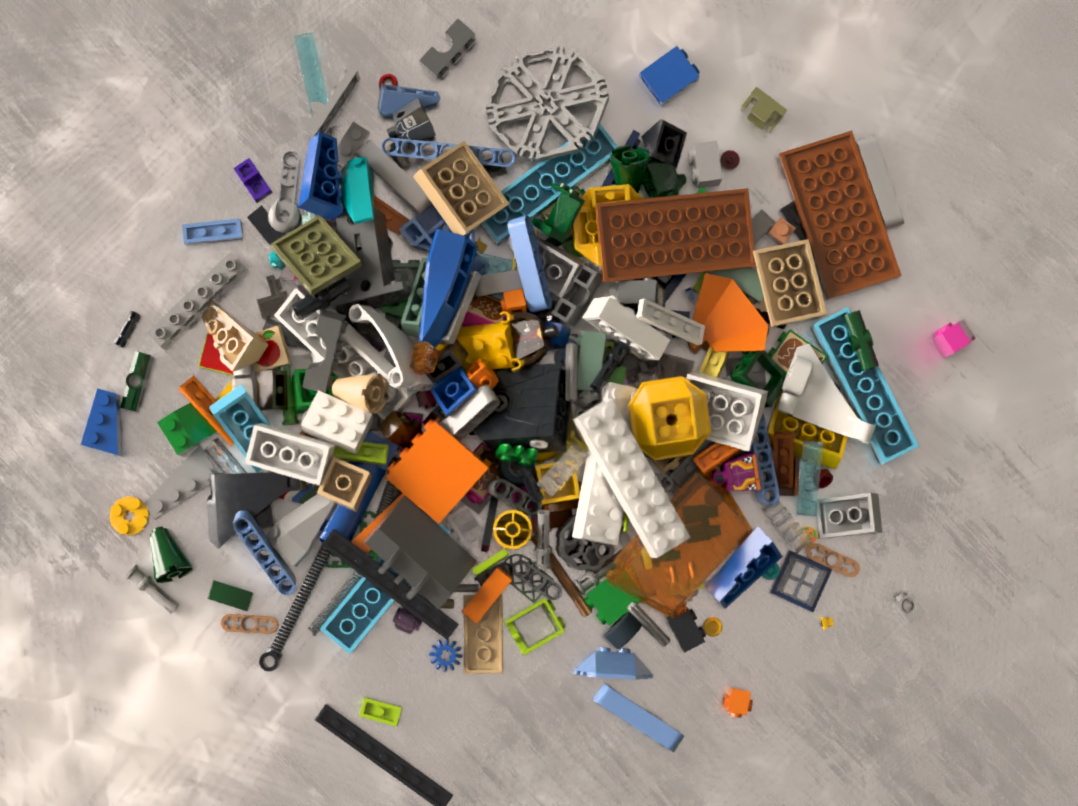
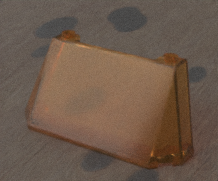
(714, 531)

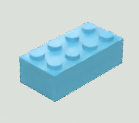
(238, 416)

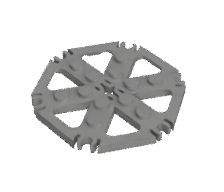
(560, 100)

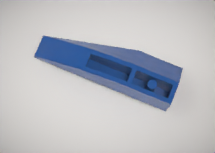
(445, 282)

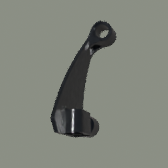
(243, 492)

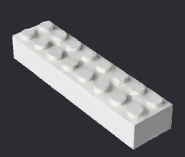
(356, 356)
(631, 478)
(598, 508)

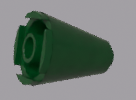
(629, 165)
(167, 556)

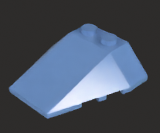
(613, 665)

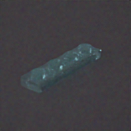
(311, 68)
(809, 478)

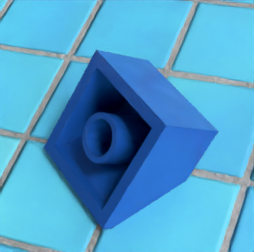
(453, 390)

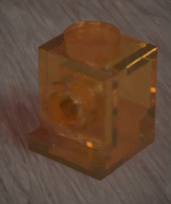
(424, 358)

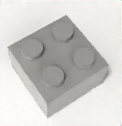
(706, 164)

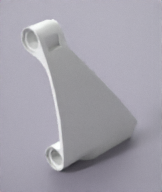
(399, 346)
(816, 399)

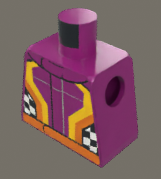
(739, 473)

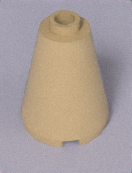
(362, 391)

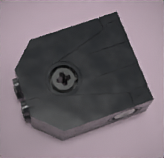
(529, 411)

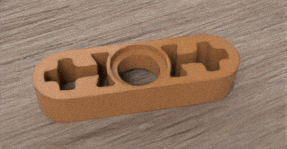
(843, 571)
(235, 617)

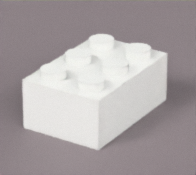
(337, 422)

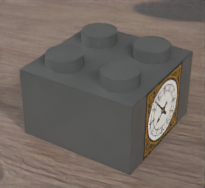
(632, 291)

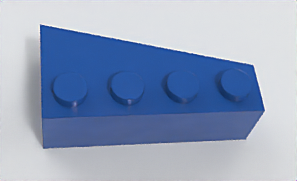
(321, 178)
(744, 568)

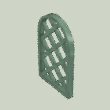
(521, 568)

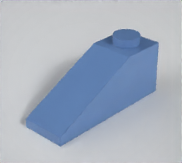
(396, 97)

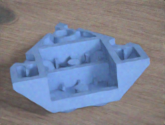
(422, 228)

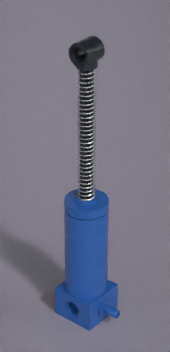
(344, 522)

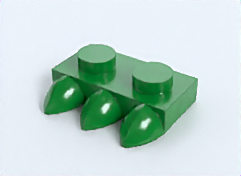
(519, 454)

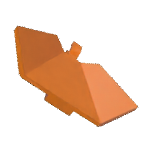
(728, 317)

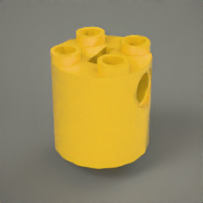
(512, 529)

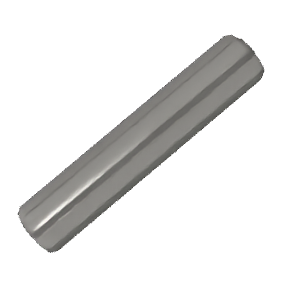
(571, 372)
(648, 623)

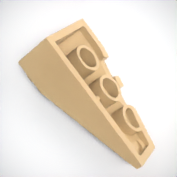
(234, 340)

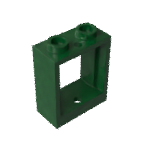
(775, 384)

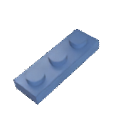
(212, 231)

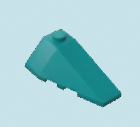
(358, 190)

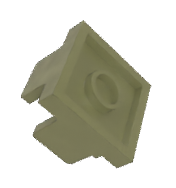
(763, 109)

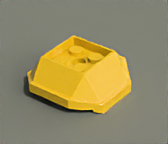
(585, 225)
(649, 412)

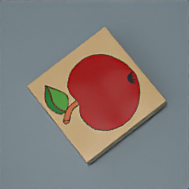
(275, 353)

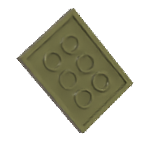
(316, 255)

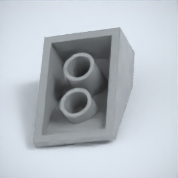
(849, 515)

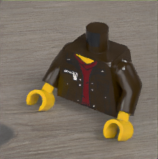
(530, 337)

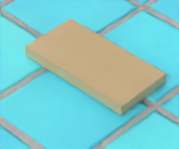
(484, 640)

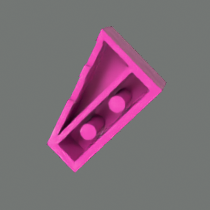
(953, 338)

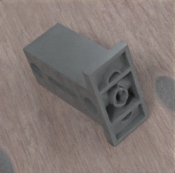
(375, 280)

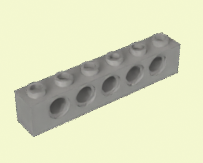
(196, 300)

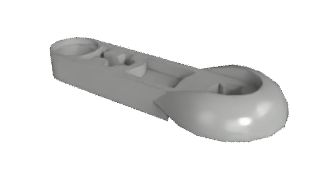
(286, 198)

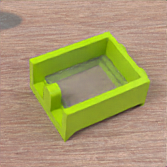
(535, 626)

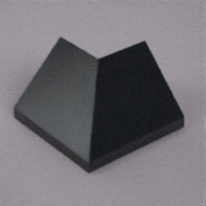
(664, 142)

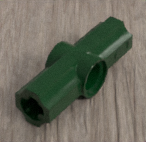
(860, 340)
(138, 368)

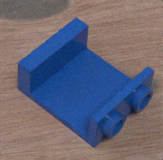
(669, 75)

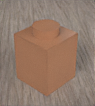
(781, 231)

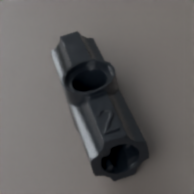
(311, 304)

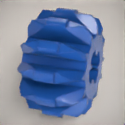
(452, 657)

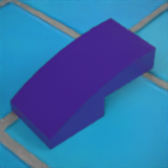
(252, 180)

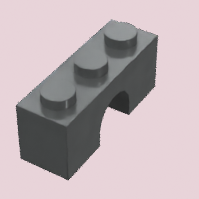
(438, 62)
(585, 285)

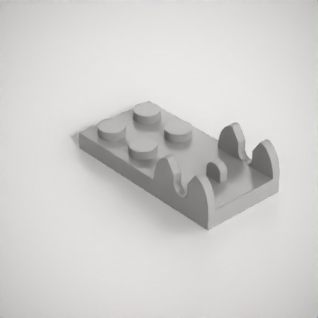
(326, 113)

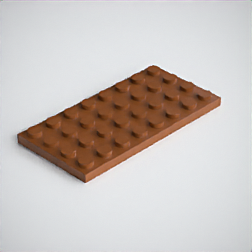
(839, 215)
(675, 235)

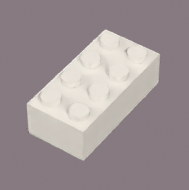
(622, 325)
(289, 453)

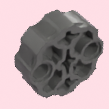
(581, 550)

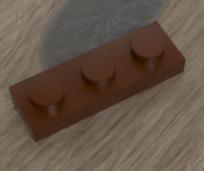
(784, 458)

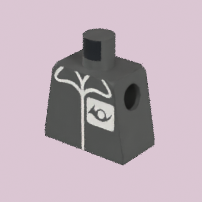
(411, 123)

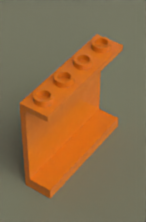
(436, 470)

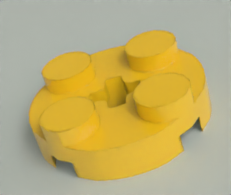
(123, 525)

